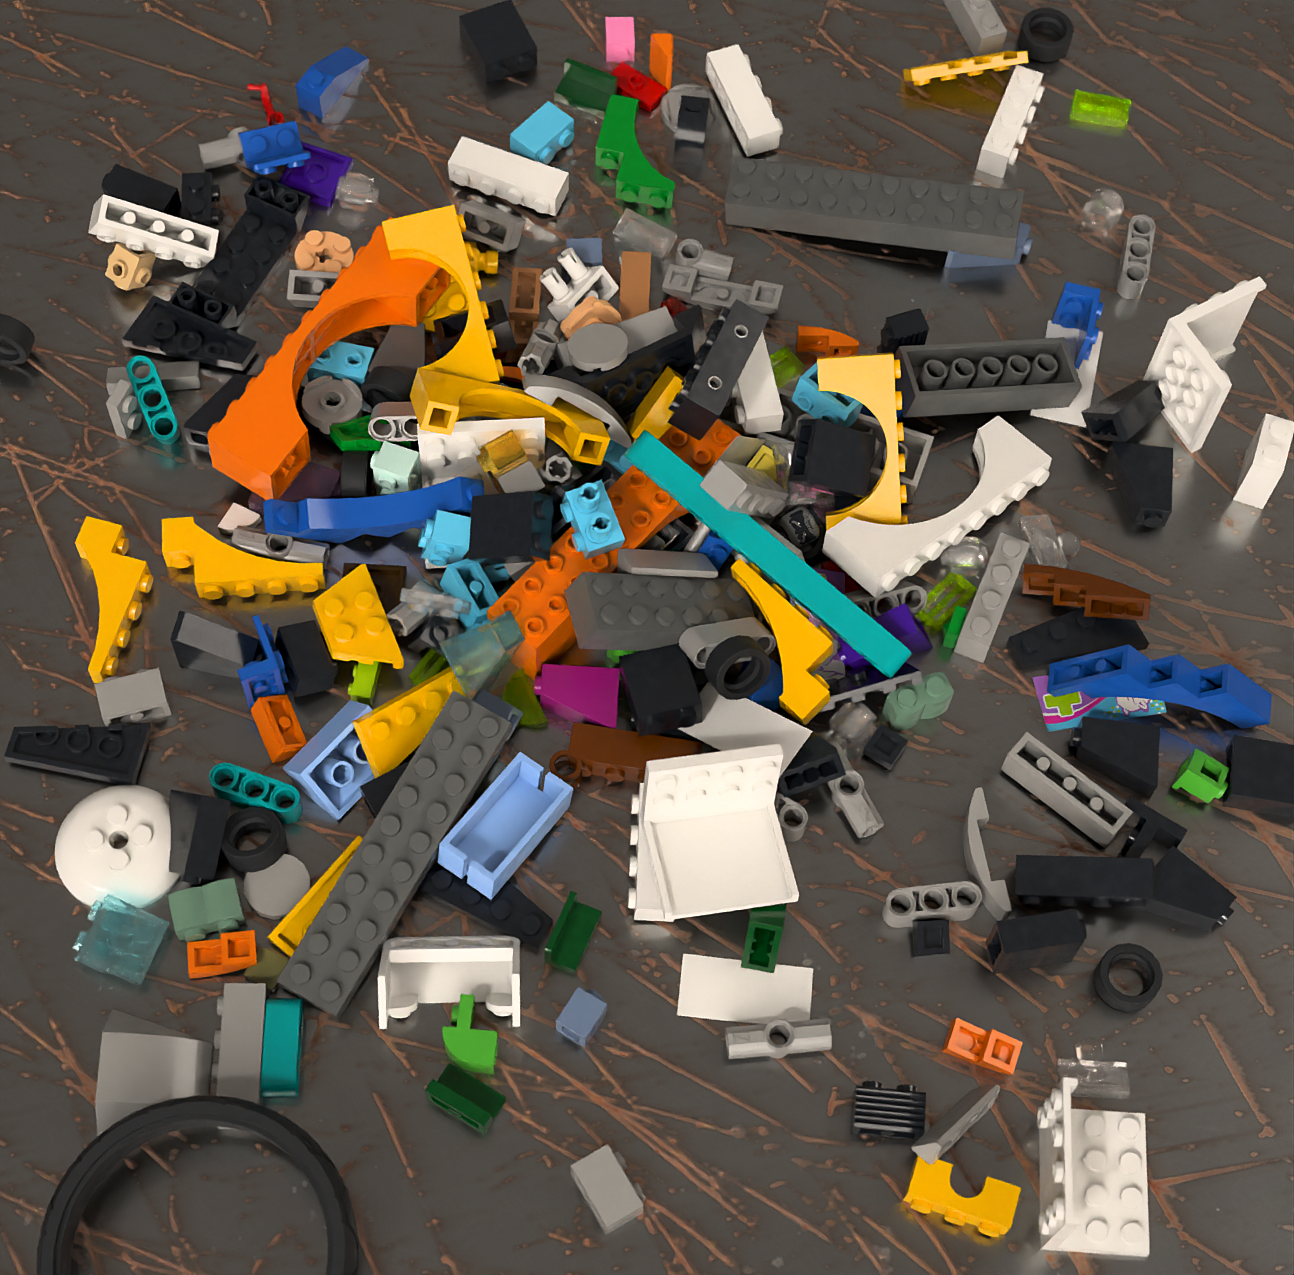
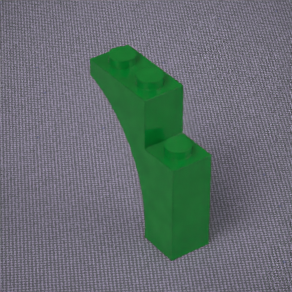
(619, 150)

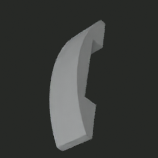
(715, 294)
(548, 388)
(993, 892)

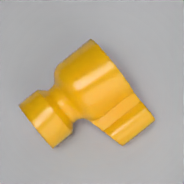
(483, 261)

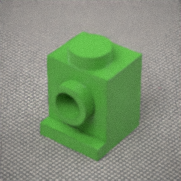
(1202, 776)

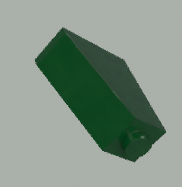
(763, 937)

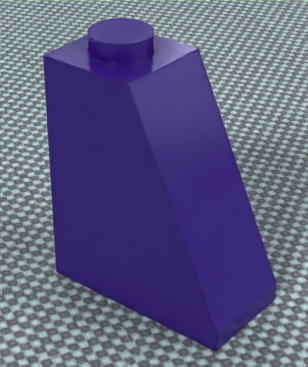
(900, 623)

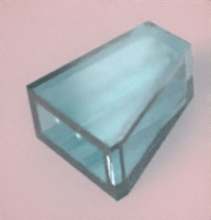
(482, 651)

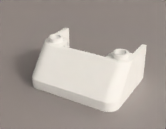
(444, 968)

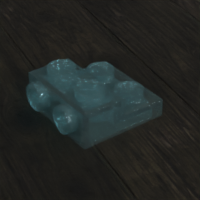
(120, 939)

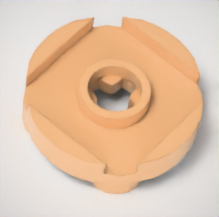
(320, 244)
(587, 313)

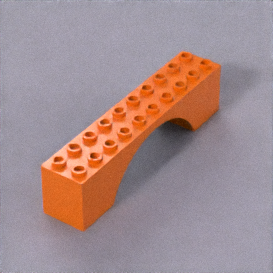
(262, 434)
(641, 510)

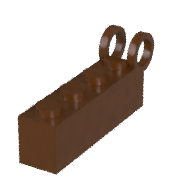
(615, 753)

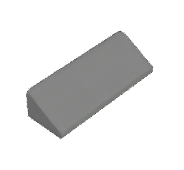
(173, 375)
(665, 563)
(955, 1123)

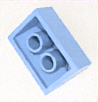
(333, 763)

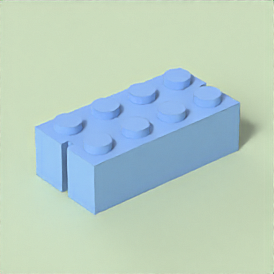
(504, 825)

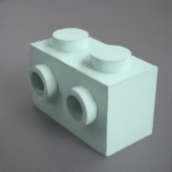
(395, 469)

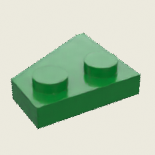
(355, 436)

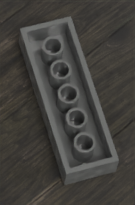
(986, 377)
(648, 610)

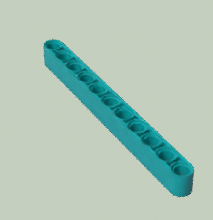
(769, 556)

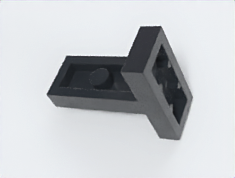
(1147, 826)

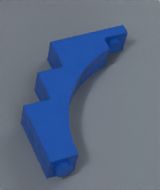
(376, 515)
(1171, 679)

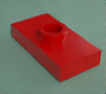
(638, 86)

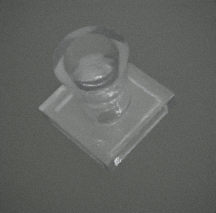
(797, 493)

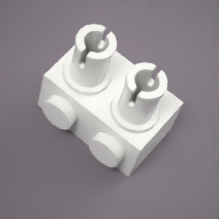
(584, 283)

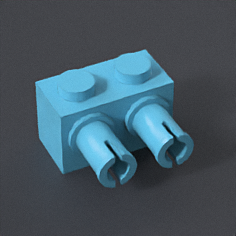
(592, 520)
(474, 584)

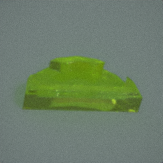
(521, 696)

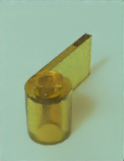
(501, 455)

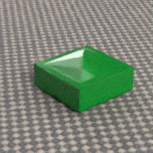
(953, 626)

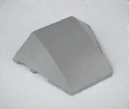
(146, 1066)

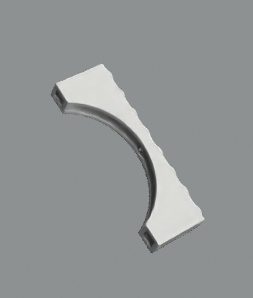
(885, 554)

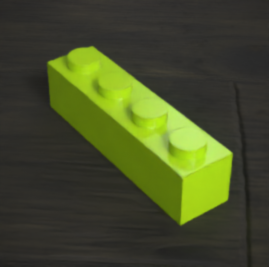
(365, 682)

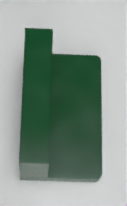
(586, 88)
(571, 935)
(465, 1098)

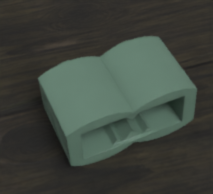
(919, 701)
(206, 910)

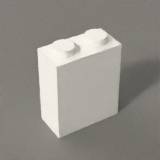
(1264, 461)

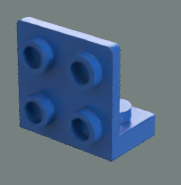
(272, 146)
(1079, 309)
(265, 676)

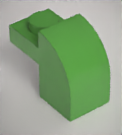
(469, 1047)

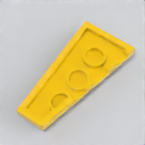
(972, 65)
(402, 723)
(296, 923)

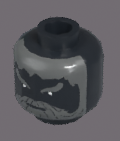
(798, 525)

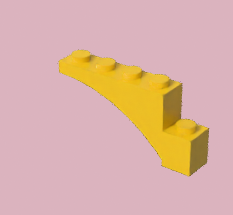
(228, 571)
(120, 590)
(799, 644)

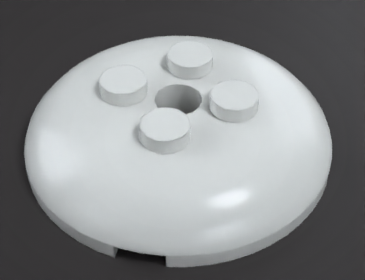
(132, 873)

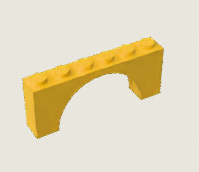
(439, 240)
(872, 382)
(445, 398)

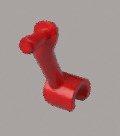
(273, 116)

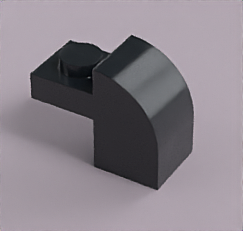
(691, 130)

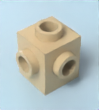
(129, 267)

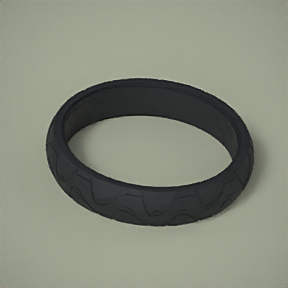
(168, 1116)

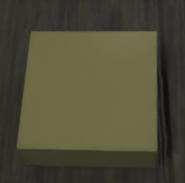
(267, 969)

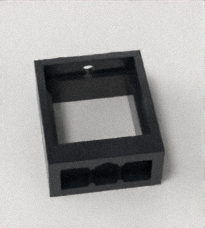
(450, 329)

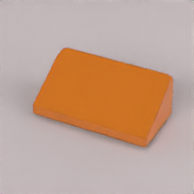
(661, 58)
(278, 727)

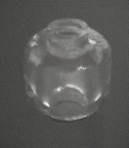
(356, 191)
(1103, 209)
(966, 557)
(852, 725)

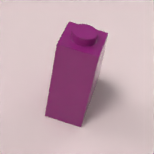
(580, 693)

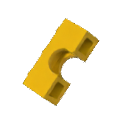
(990, 1210)

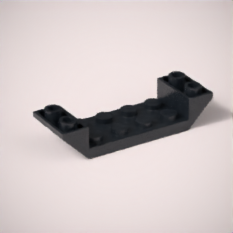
(245, 257)
(633, 379)

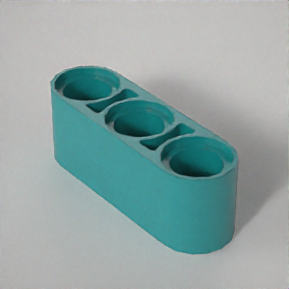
(143, 389)
(246, 781)
(281, 1047)

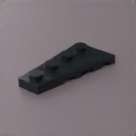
(177, 335)
(1072, 637)
(863, 680)
(84, 751)
(505, 913)

